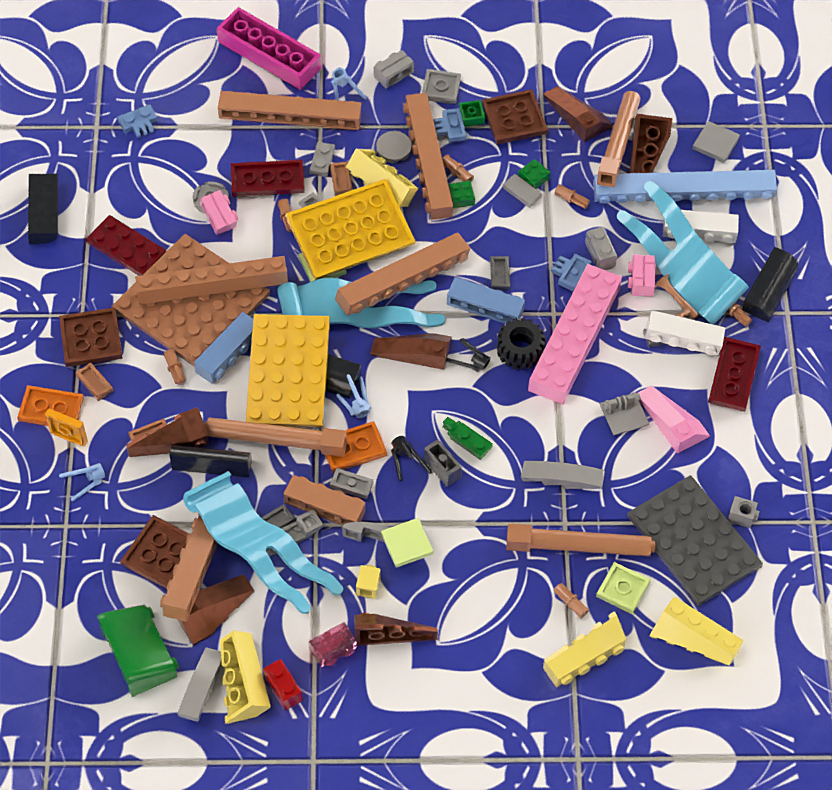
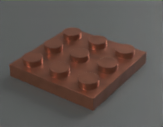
(514, 116)
(90, 337)
(156, 551)

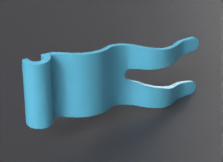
(692, 265)
(319, 300)
(240, 529)

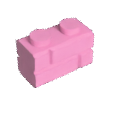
(218, 212)
(642, 275)

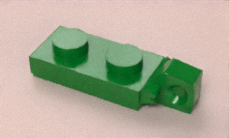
(467, 438)

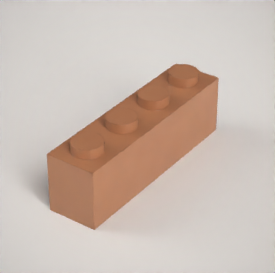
(326, 502)

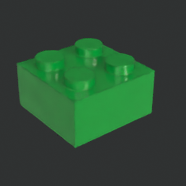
(472, 113)
(534, 174)
(462, 194)

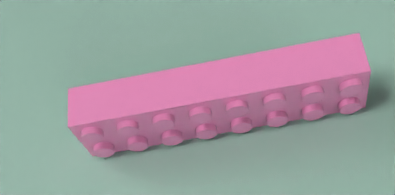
(574, 334)

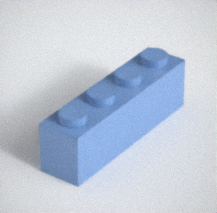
(485, 301)
(225, 349)

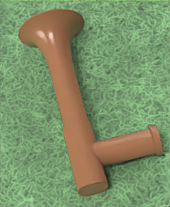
(688, 309)

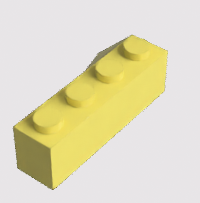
(373, 169)
(694, 631)
(586, 651)
(242, 678)

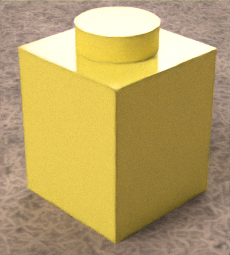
(368, 581)

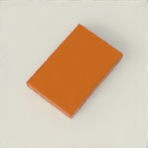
(39, 399)
(362, 446)

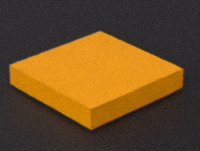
(66, 427)

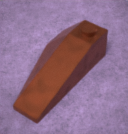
(580, 116)
(648, 142)
(417, 349)
(183, 431)
(214, 606)
(380, 629)

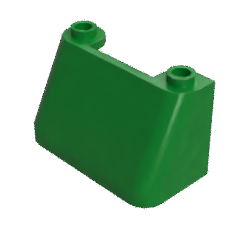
(138, 648)

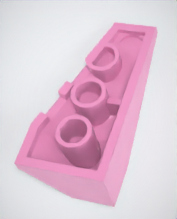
(674, 422)

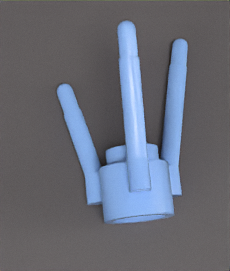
(341, 78)
(360, 406)
(93, 473)

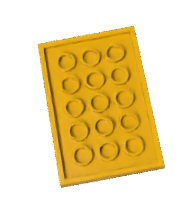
(350, 229)
(288, 370)

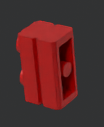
(282, 684)

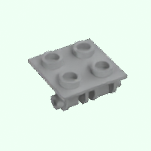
(624, 413)

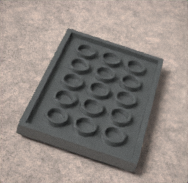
(695, 540)

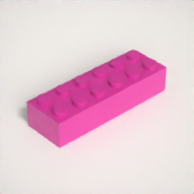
(269, 48)

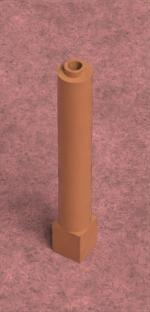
(611, 162)
(328, 441)
(523, 537)

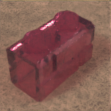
(332, 645)

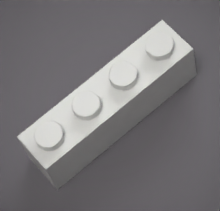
(709, 226)
(685, 333)

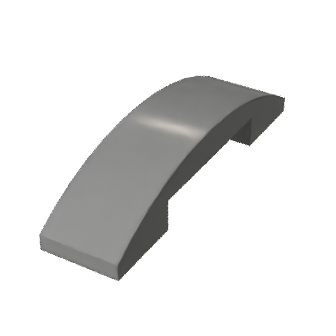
(303, 528)
(358, 530)

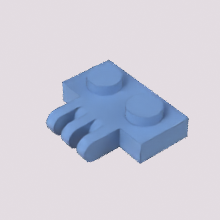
(138, 120)
(450, 125)
(570, 270)

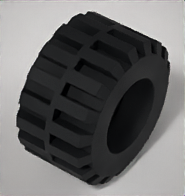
(520, 331)

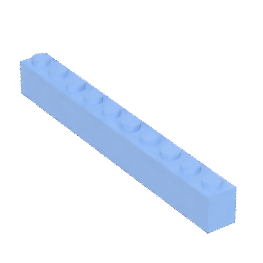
(690, 185)

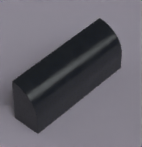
(42, 208)
(771, 285)
(337, 375)
(210, 461)

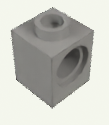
(741, 504)

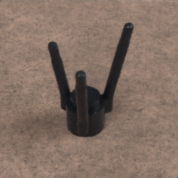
(479, 359)
(403, 448)

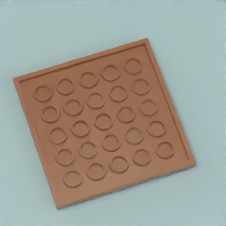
(190, 322)

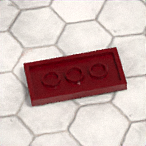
(267, 178)
(125, 245)
(734, 374)

